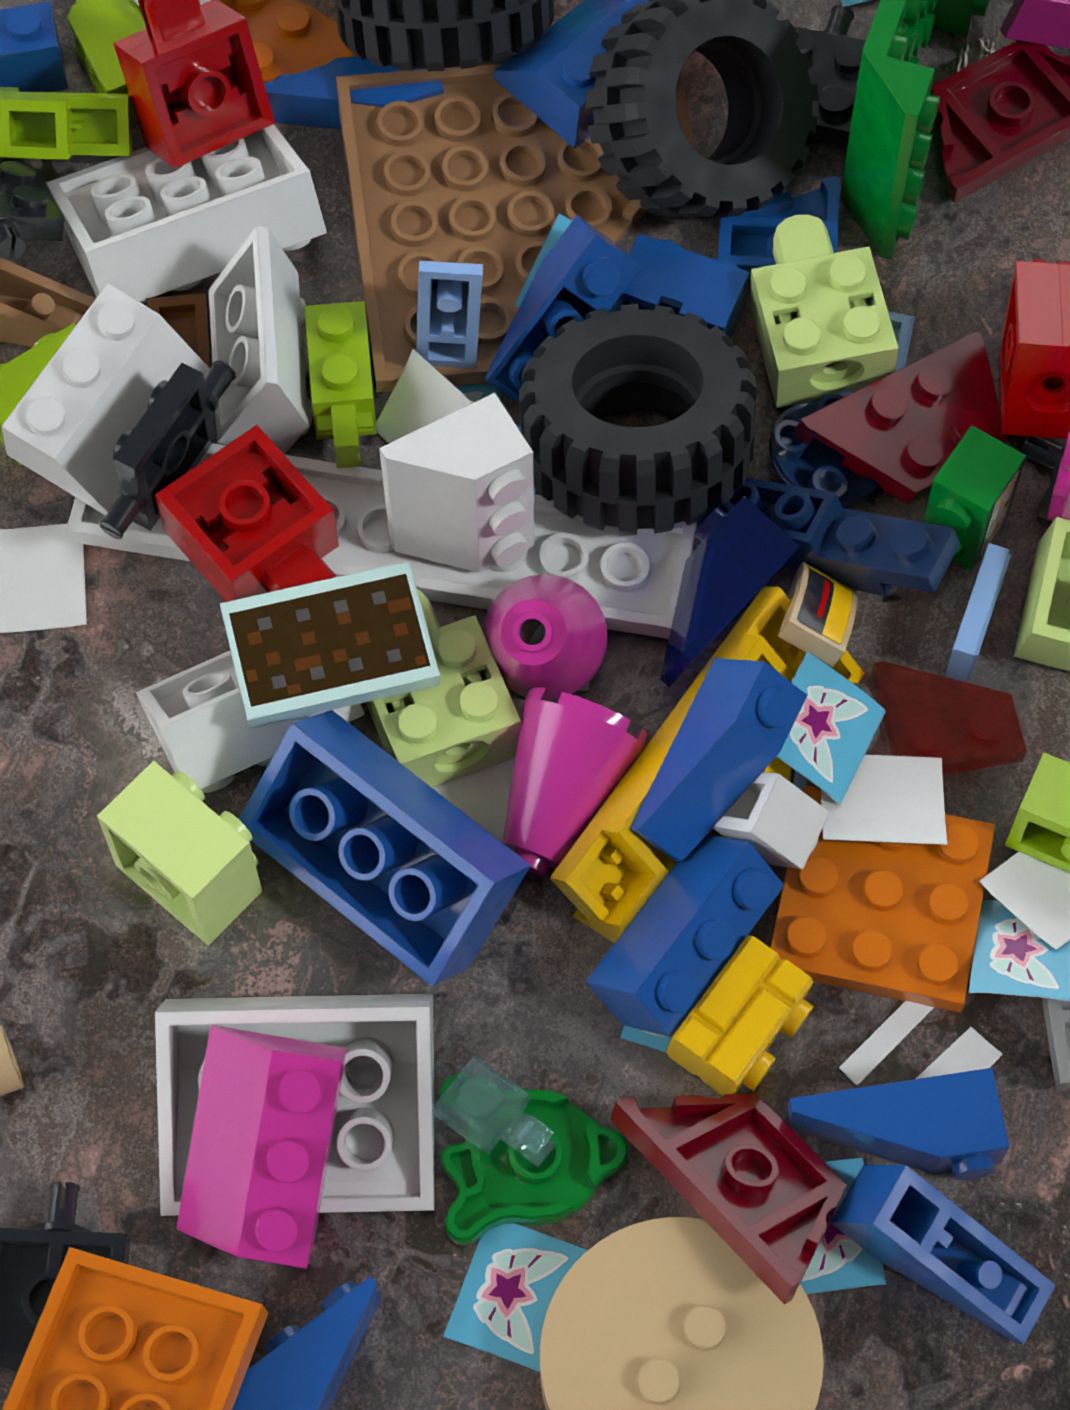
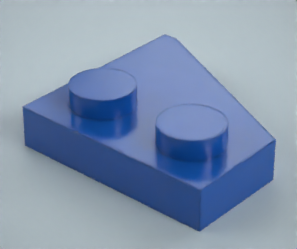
(749, 237)

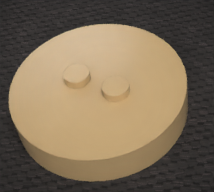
(675, 1324)

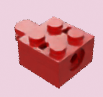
(193, 78)
(1036, 352)
(250, 520)

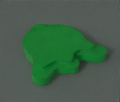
(511, 1189)

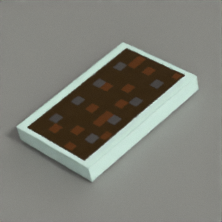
(329, 644)

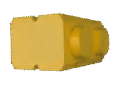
(741, 1017)

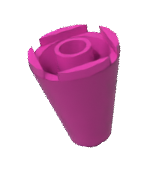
(572, 641)
(563, 774)

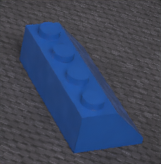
(555, 71)

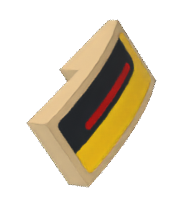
(819, 614)

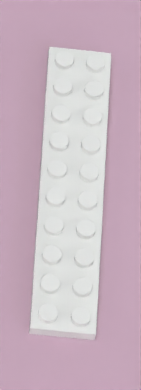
(627, 574)

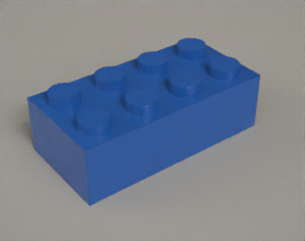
(382, 846)

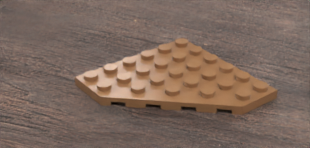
(462, 184)

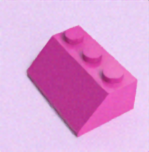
(261, 1145)

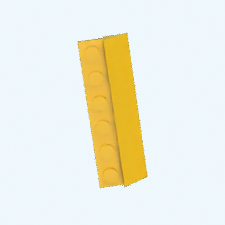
(611, 867)

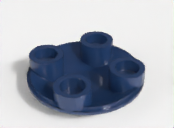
(814, 464)

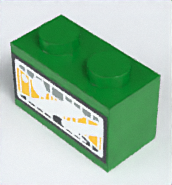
(975, 492)

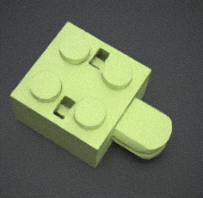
(820, 316)
(462, 721)

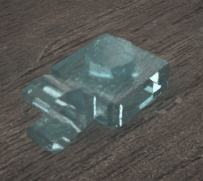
(488, 1108)

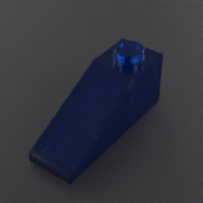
(720, 577)

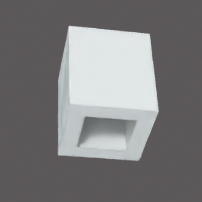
(776, 821)

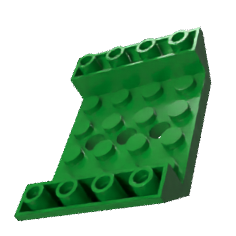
(896, 116)

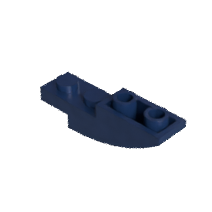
(851, 545)

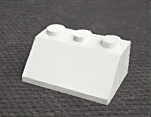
(260, 336)
(93, 394)
(461, 489)
(206, 727)

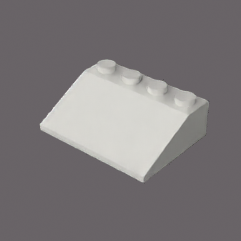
(172, 227)
(385, 1103)

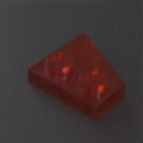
(947, 719)

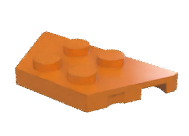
(289, 36)

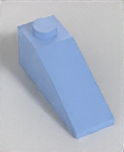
(449, 313)

